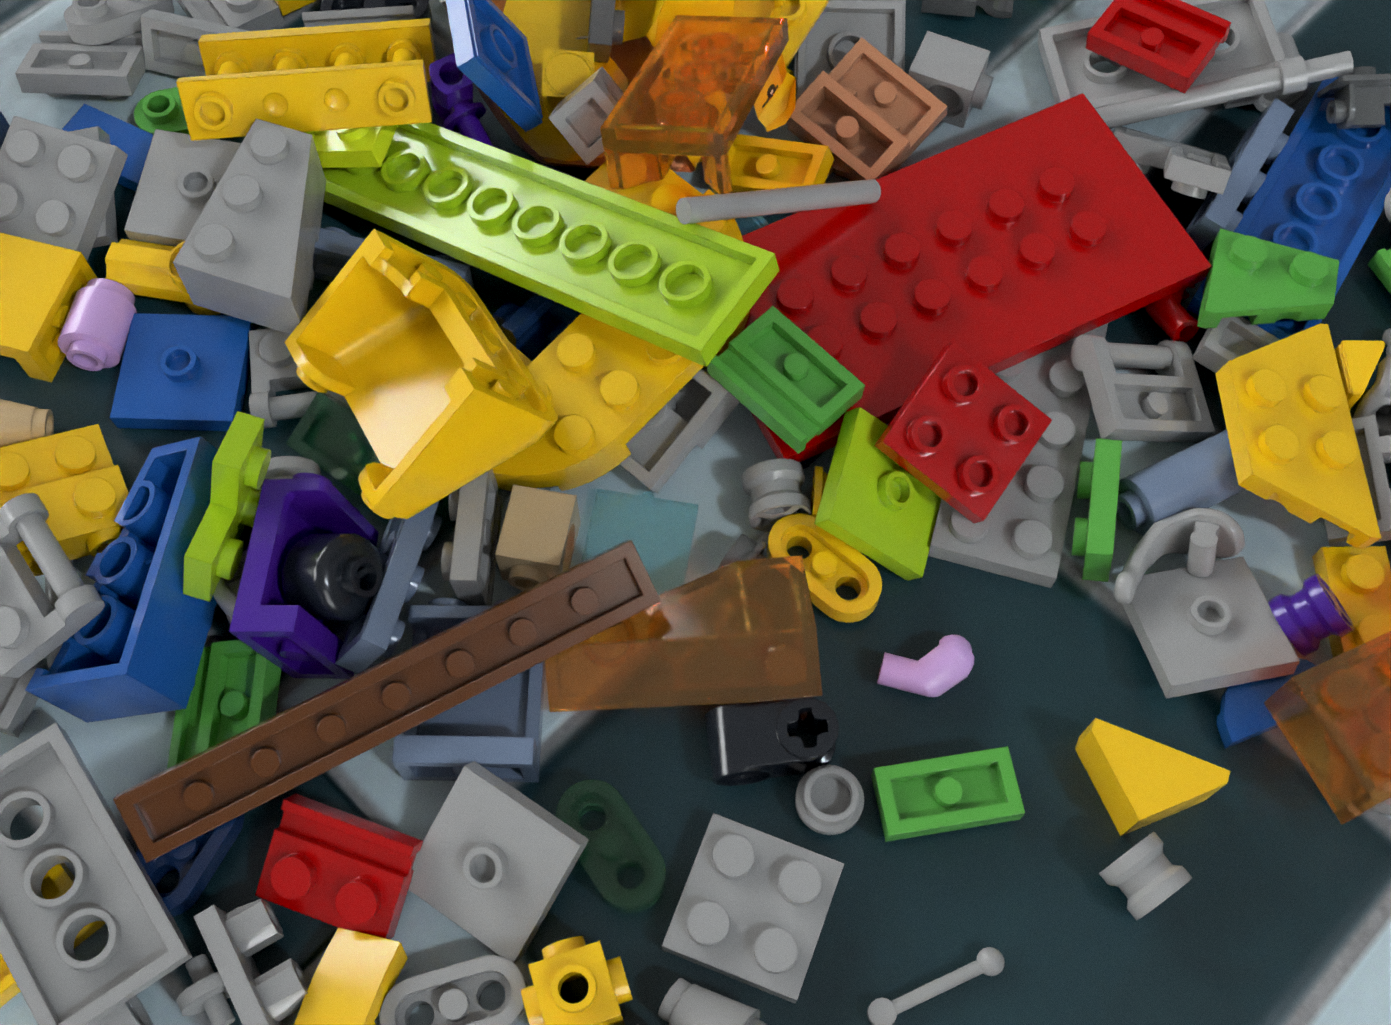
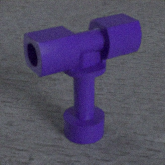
(453, 100)

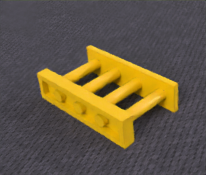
(311, 78)

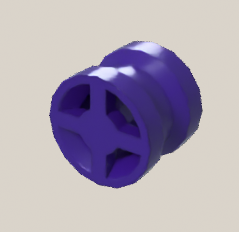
(1310, 615)

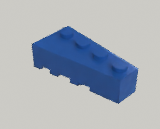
(150, 635)

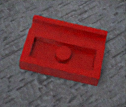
(1159, 39)
(338, 867)

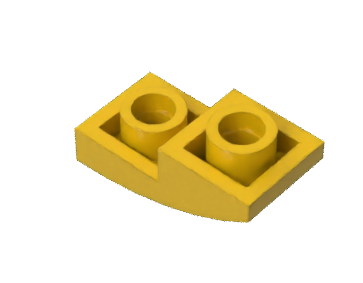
(352, 980)

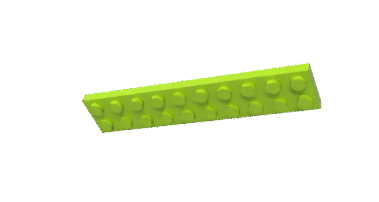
(560, 238)

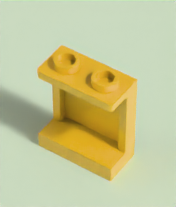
(35, 299)

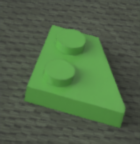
(1265, 282)

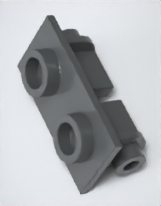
(1358, 99)

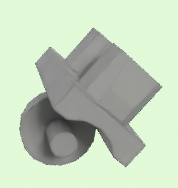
(232, 942)

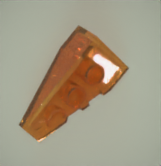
(712, 641)

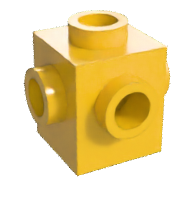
(568, 961)

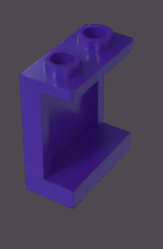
(261, 612)

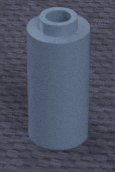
(1180, 482)

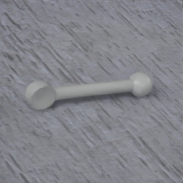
(884, 1012)

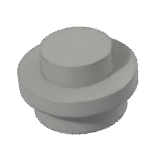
(829, 799)

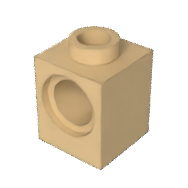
(537, 536)

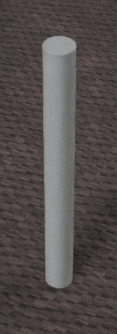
(776, 201)

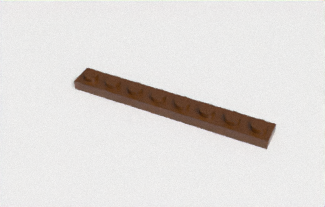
(384, 701)

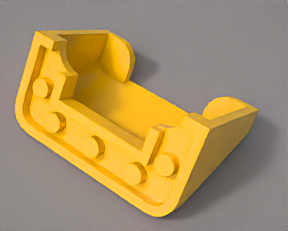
(420, 373)

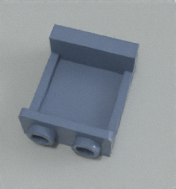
(493, 728)

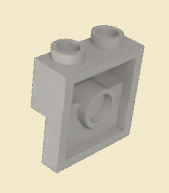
(676, 429)

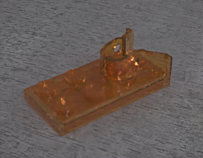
(691, 98)

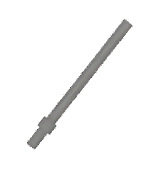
(1286, 77)

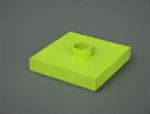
(876, 501)

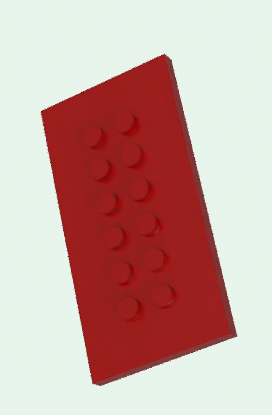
(981, 247)

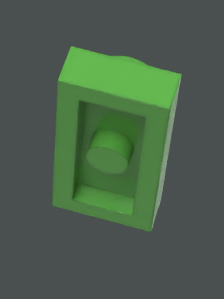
(1096, 534)
(947, 793)

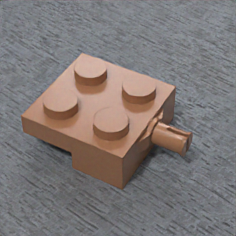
(866, 114)

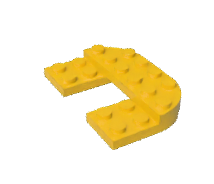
(604, 378)

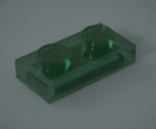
(333, 440)

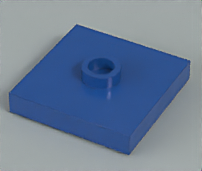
(495, 58)
(182, 372)

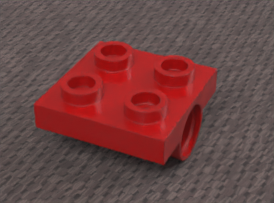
(963, 433)

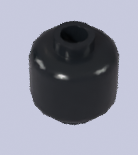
(332, 575)

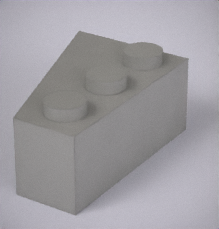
(259, 231)

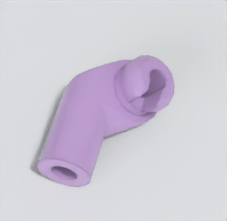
(932, 673)

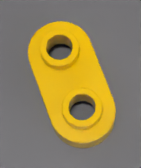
(828, 567)

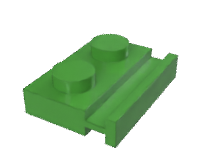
(786, 379)
(230, 694)

